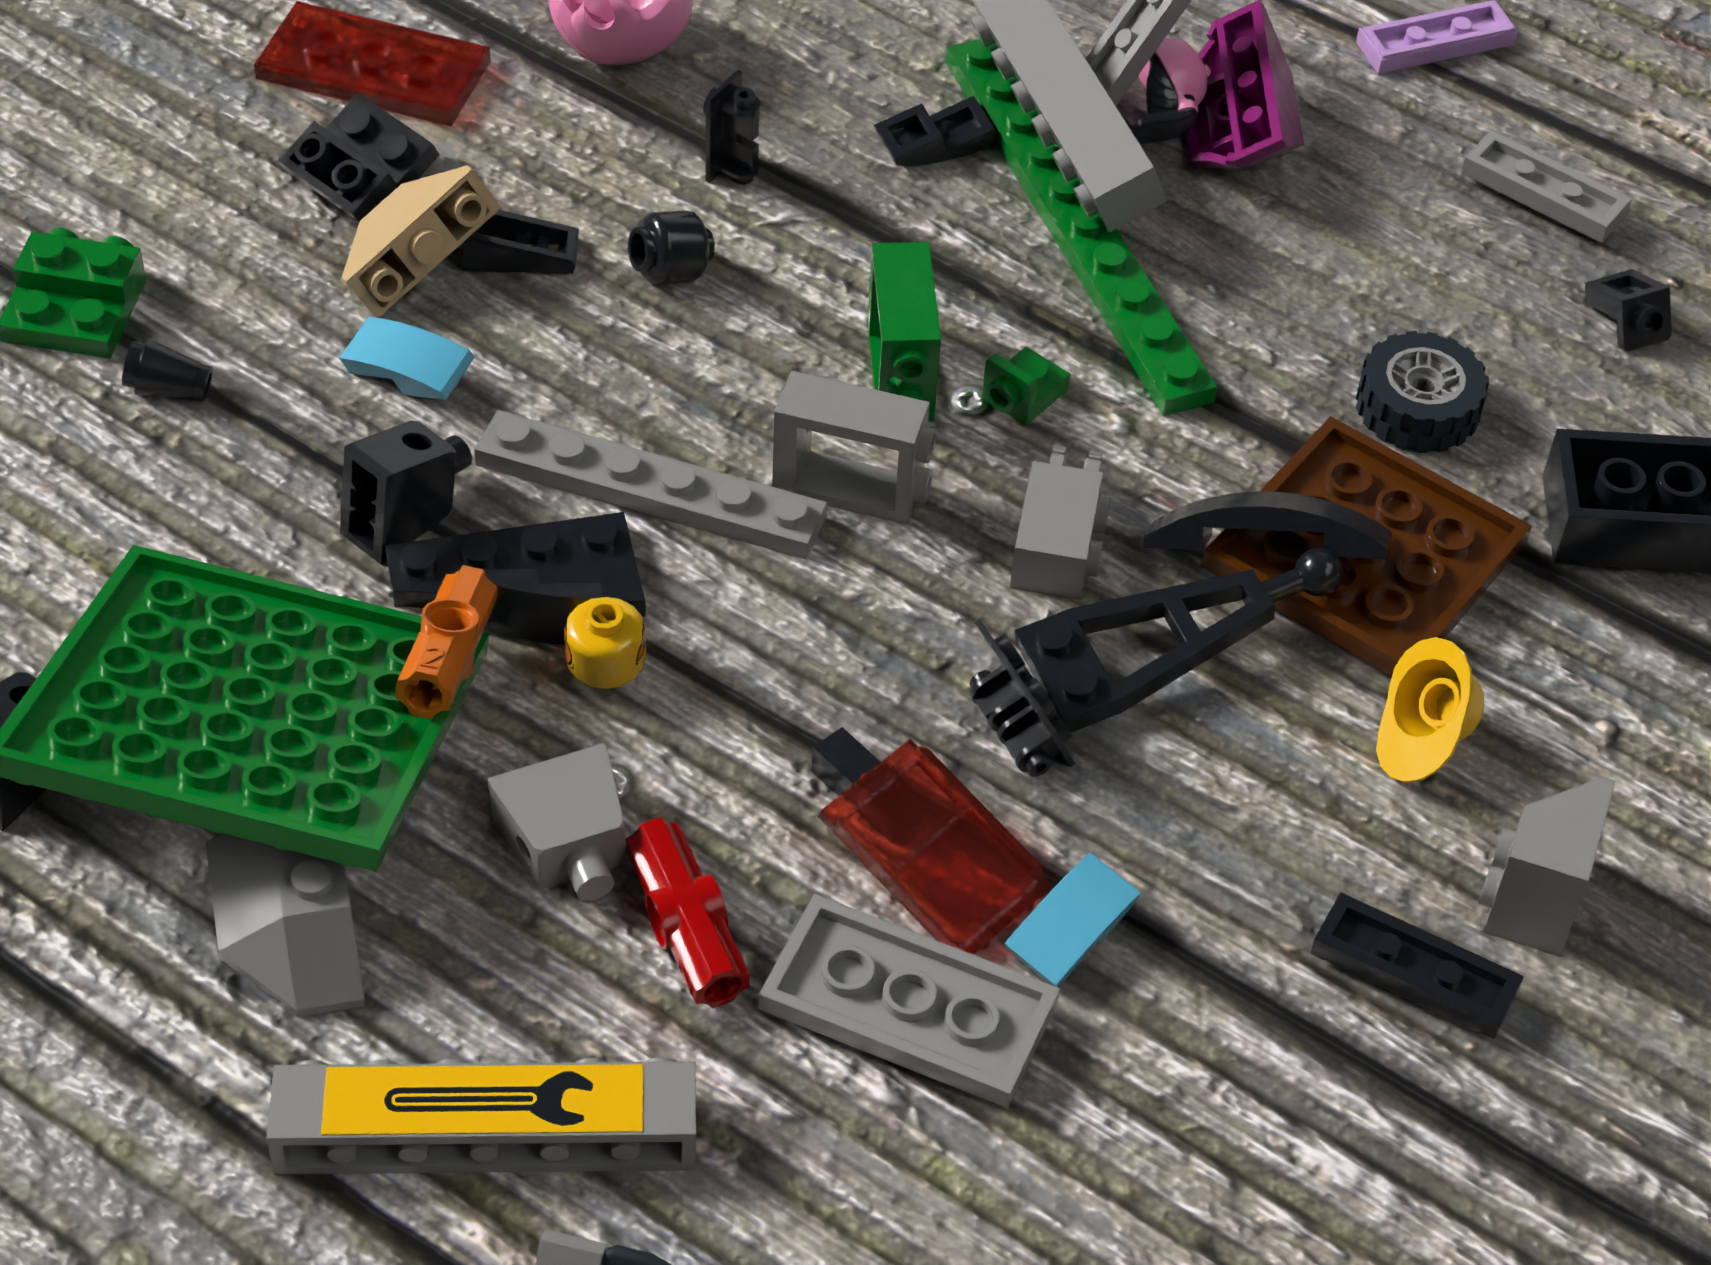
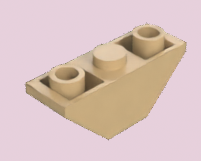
(414, 234)

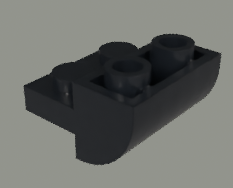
(358, 157)

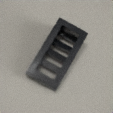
(502, 246)

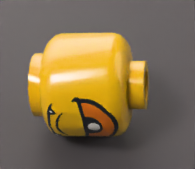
(605, 642)

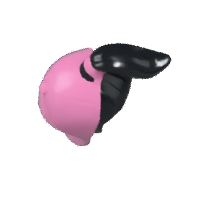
(1174, 88)

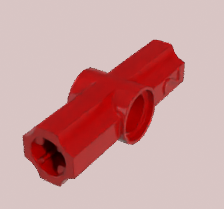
(687, 913)

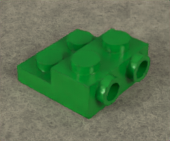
(73, 293)

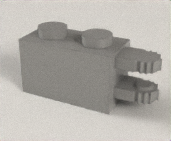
(1058, 526)

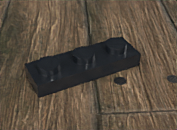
(1417, 965)

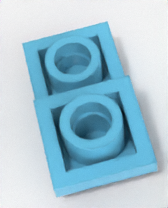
(412, 357)
(1072, 920)

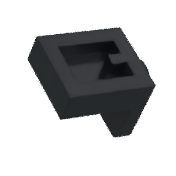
(1636, 303)

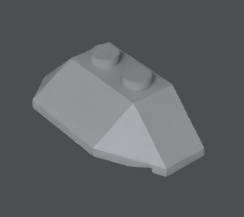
(285, 924)

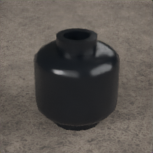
(670, 247)

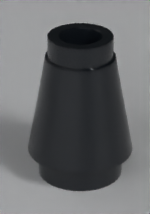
(165, 372)

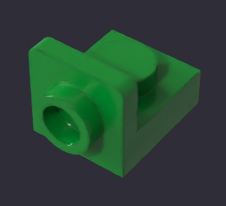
(1023, 384)

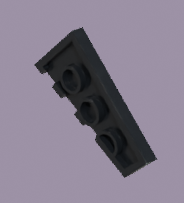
(561, 551)

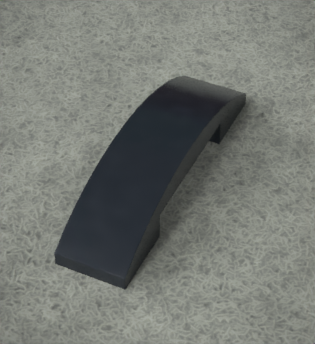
(1344, 529)

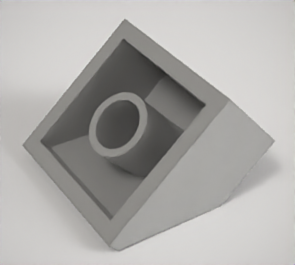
(1546, 867)

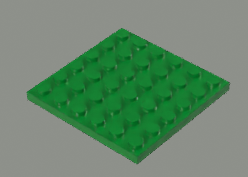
(233, 709)

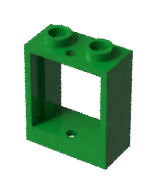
(904, 321)

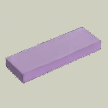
(1436, 36)

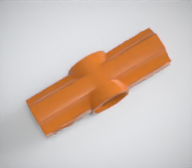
(446, 642)

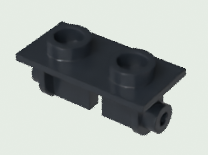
(731, 131)

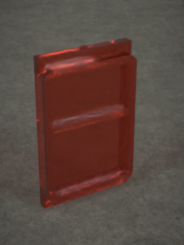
(937, 849)

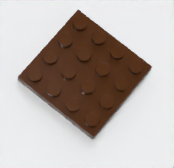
(1439, 560)

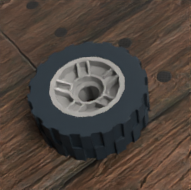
(1422, 391)

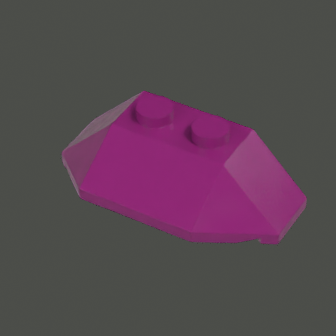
(1249, 96)

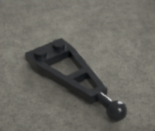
(1075, 677)

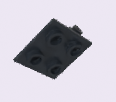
(1019, 709)

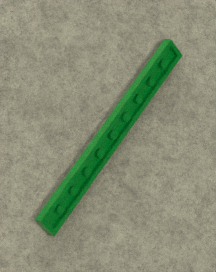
(1098, 257)

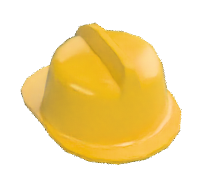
(1428, 710)

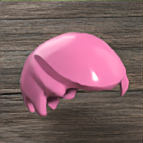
(620, 29)

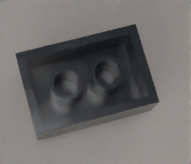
(1629, 500)

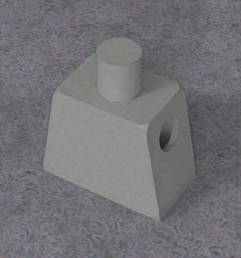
(563, 820)

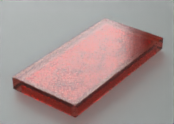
(383, 61)

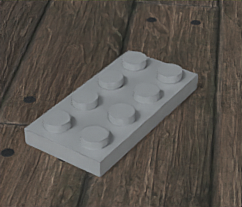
(909, 999)

